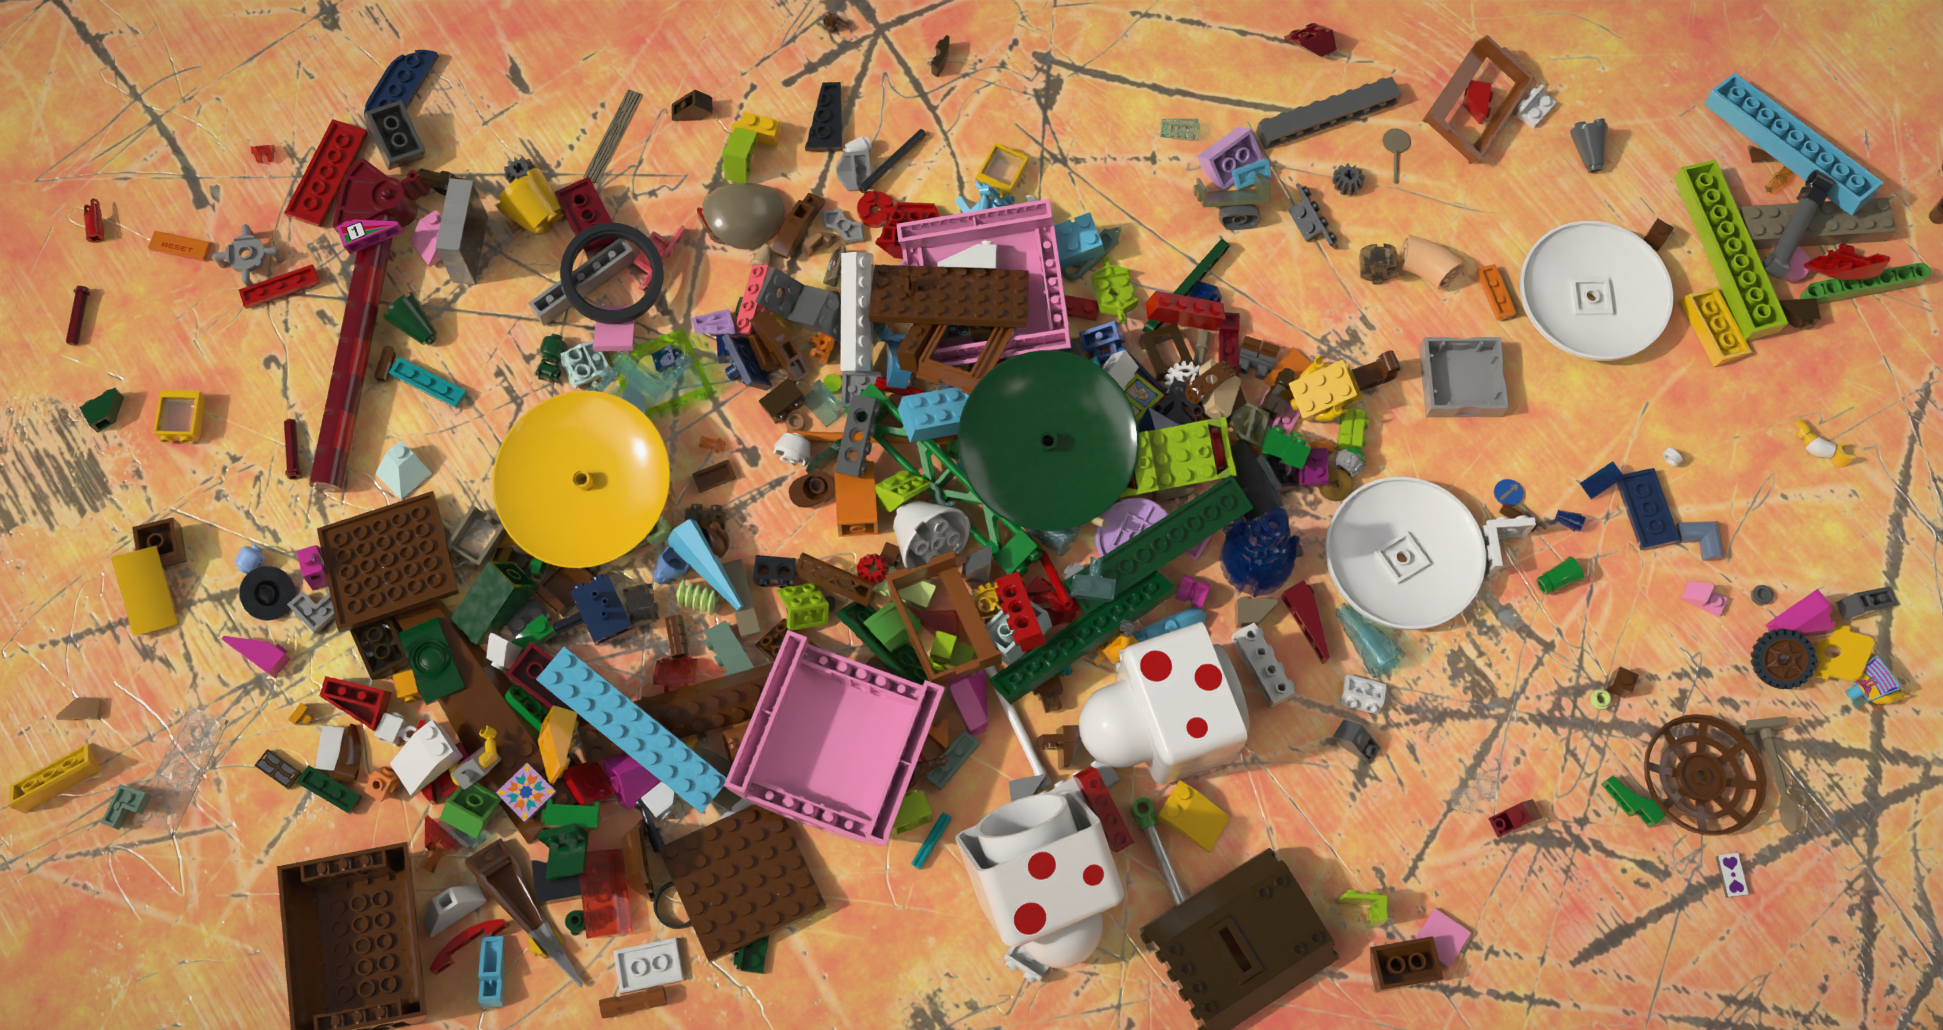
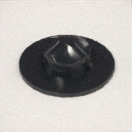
(266, 593)

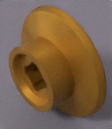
(1343, 483)

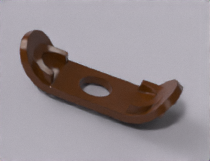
(1200, 387)

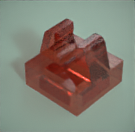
(259, 151)

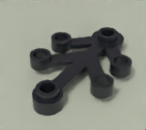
(1177, 413)

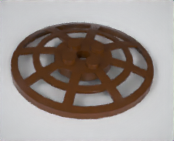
(1711, 768)

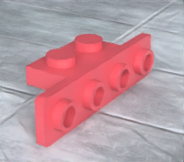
(664, 248)
(749, 307)

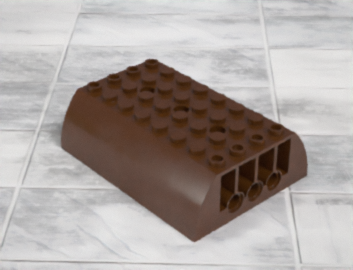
(324, 934)

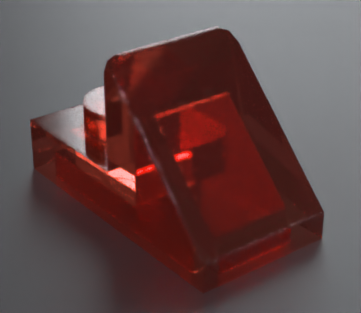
(435, 833)

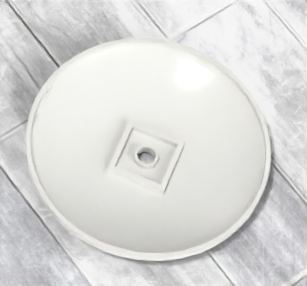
(1612, 265)
(1426, 526)

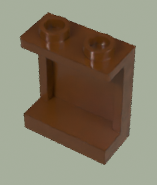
(559, 583)

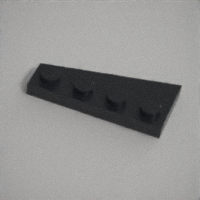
(826, 127)

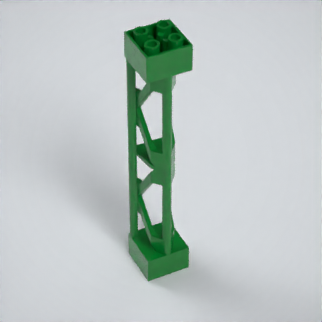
(1018, 552)

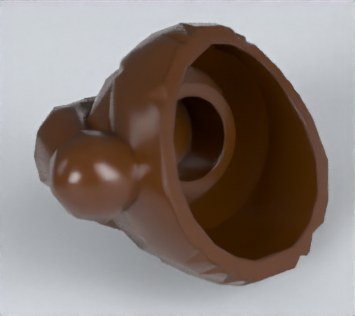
(716, 538)

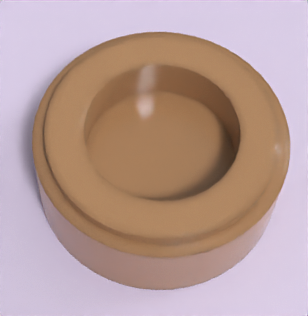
(795, 422)

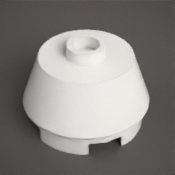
(793, 449)

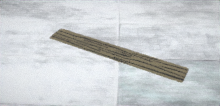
(612, 136)

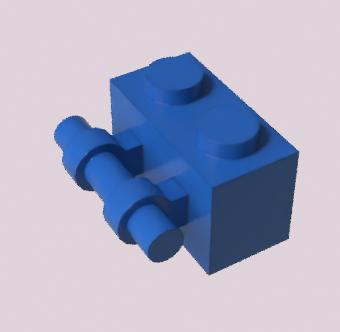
(1101, 338)

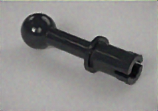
(653, 833)

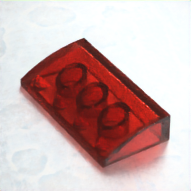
(605, 895)

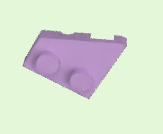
(714, 323)

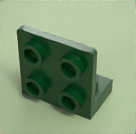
(566, 850)

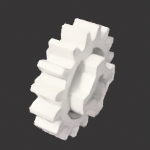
(1175, 375)

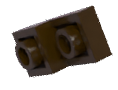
(941, 57)

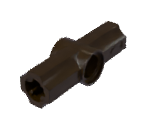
(436, 180)

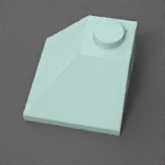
(402, 470)

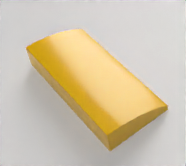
(1715, 326)
(144, 590)

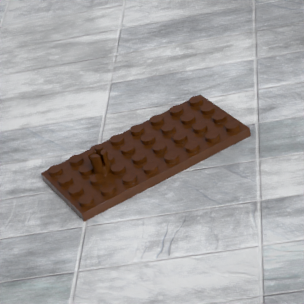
(949, 296)

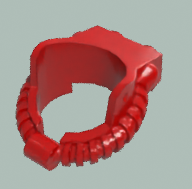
(1056, 612)

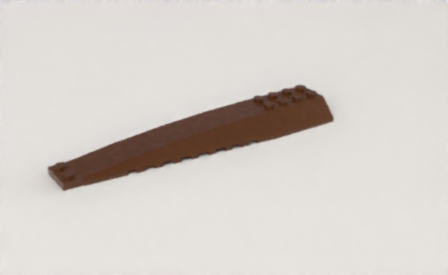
(484, 705)

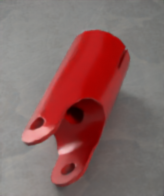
(93, 222)

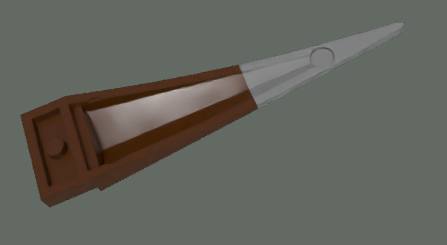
(504, 881)

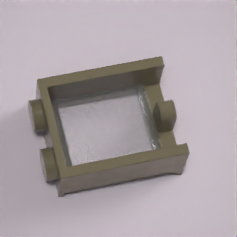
(476, 537)

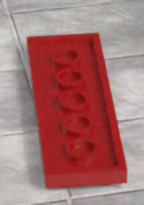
(326, 173)

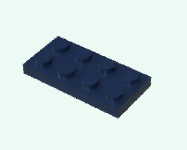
(1647, 509)

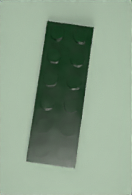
(901, 661)

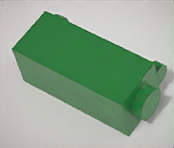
(560, 815)

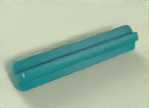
(931, 840)

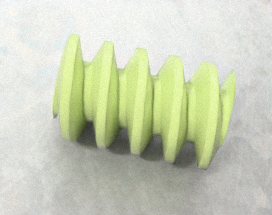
(697, 598)

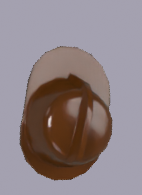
(811, 489)

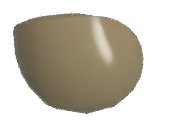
(744, 214)

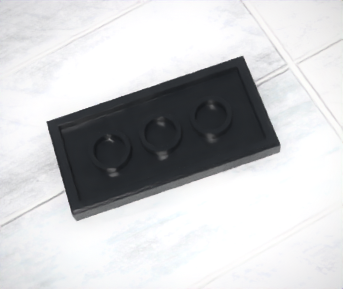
(1253, 481)

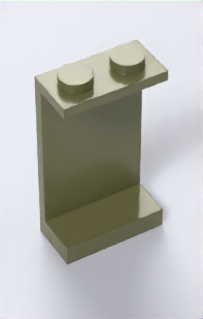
(1259, 195)

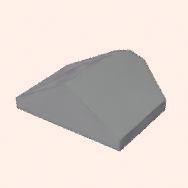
(853, 169)

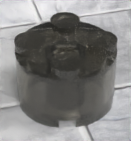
(1378, 263)
(641, 605)

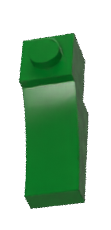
(537, 632)
(1633, 803)

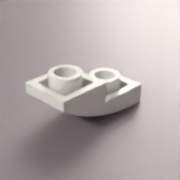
(329, 747)

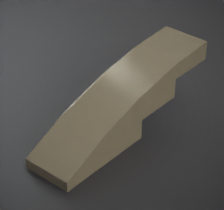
(746, 617)

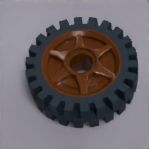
(1799, 663)

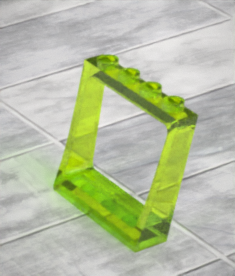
(659, 343)

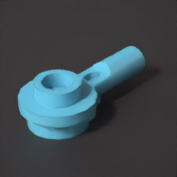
(886, 335)

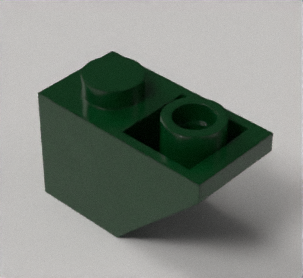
(103, 409)

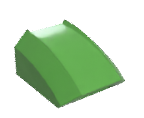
(889, 627)

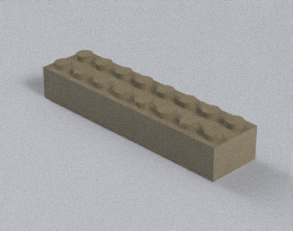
(1827, 227)

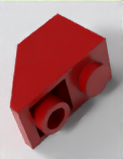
(1476, 100)

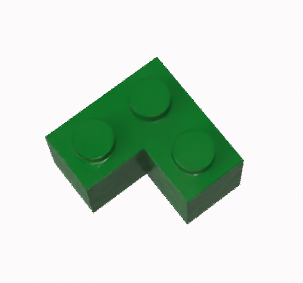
(1288, 446)

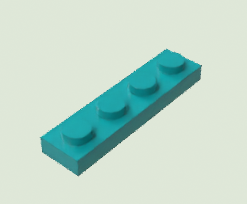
(428, 383)

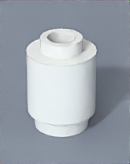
(858, 144)

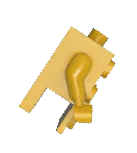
(1324, 391)

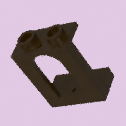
(1158, 336)

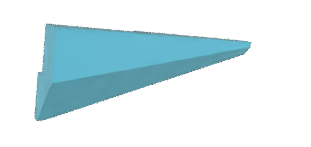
(693, 547)

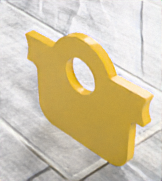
(1853, 657)

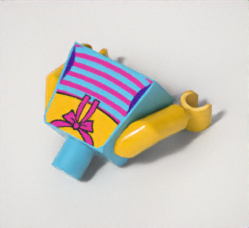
(1877, 684)

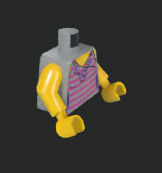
(478, 763)

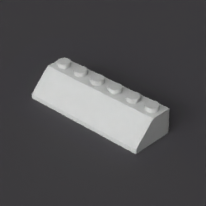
(856, 330)

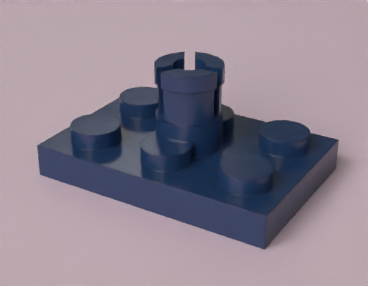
(744, 363)

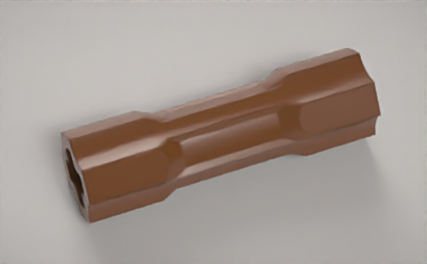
(645, 999)

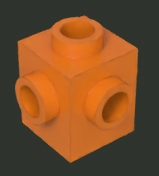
(382, 783)

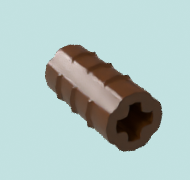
(676, 636)

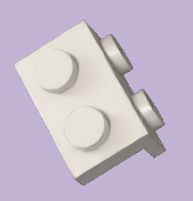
(1019, 959)

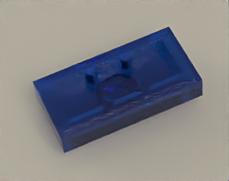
(1602, 480)

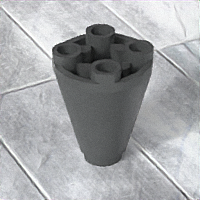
(1591, 143)

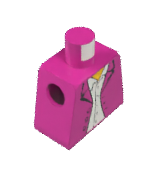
(311, 565)

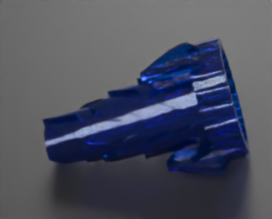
(1259, 553)

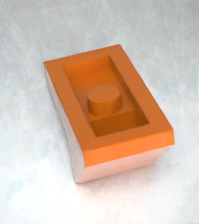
(940, 734)

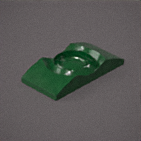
(431, 661)

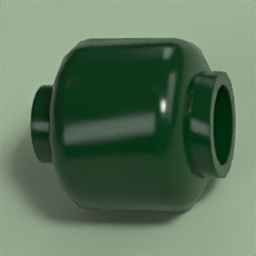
(552, 347)

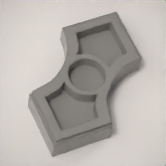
(850, 231)

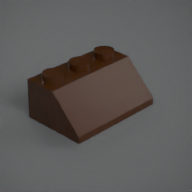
(1405, 964)

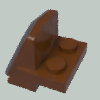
(1067, 742)

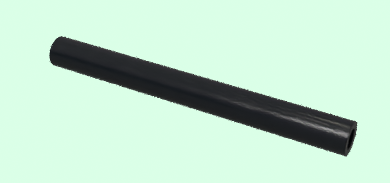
(891, 161)

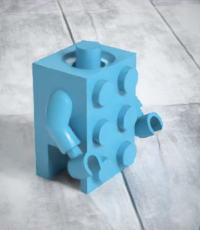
(990, 199)

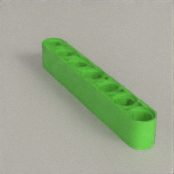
(1888, 280)

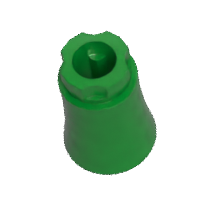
(1560, 576)

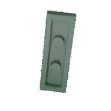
(957, 755)

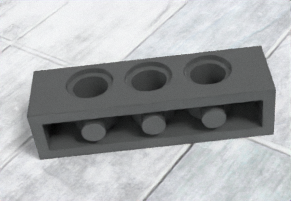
(858, 405)

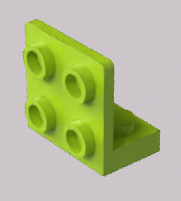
(805, 606)
(1378, 905)

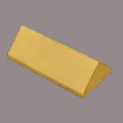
(53, 779)

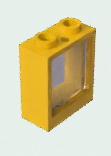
(1003, 169)
(179, 416)

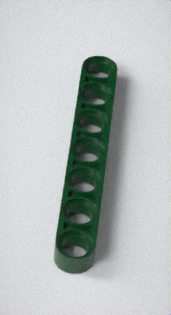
(1195, 276)

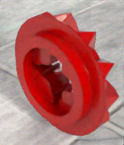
(878, 575)

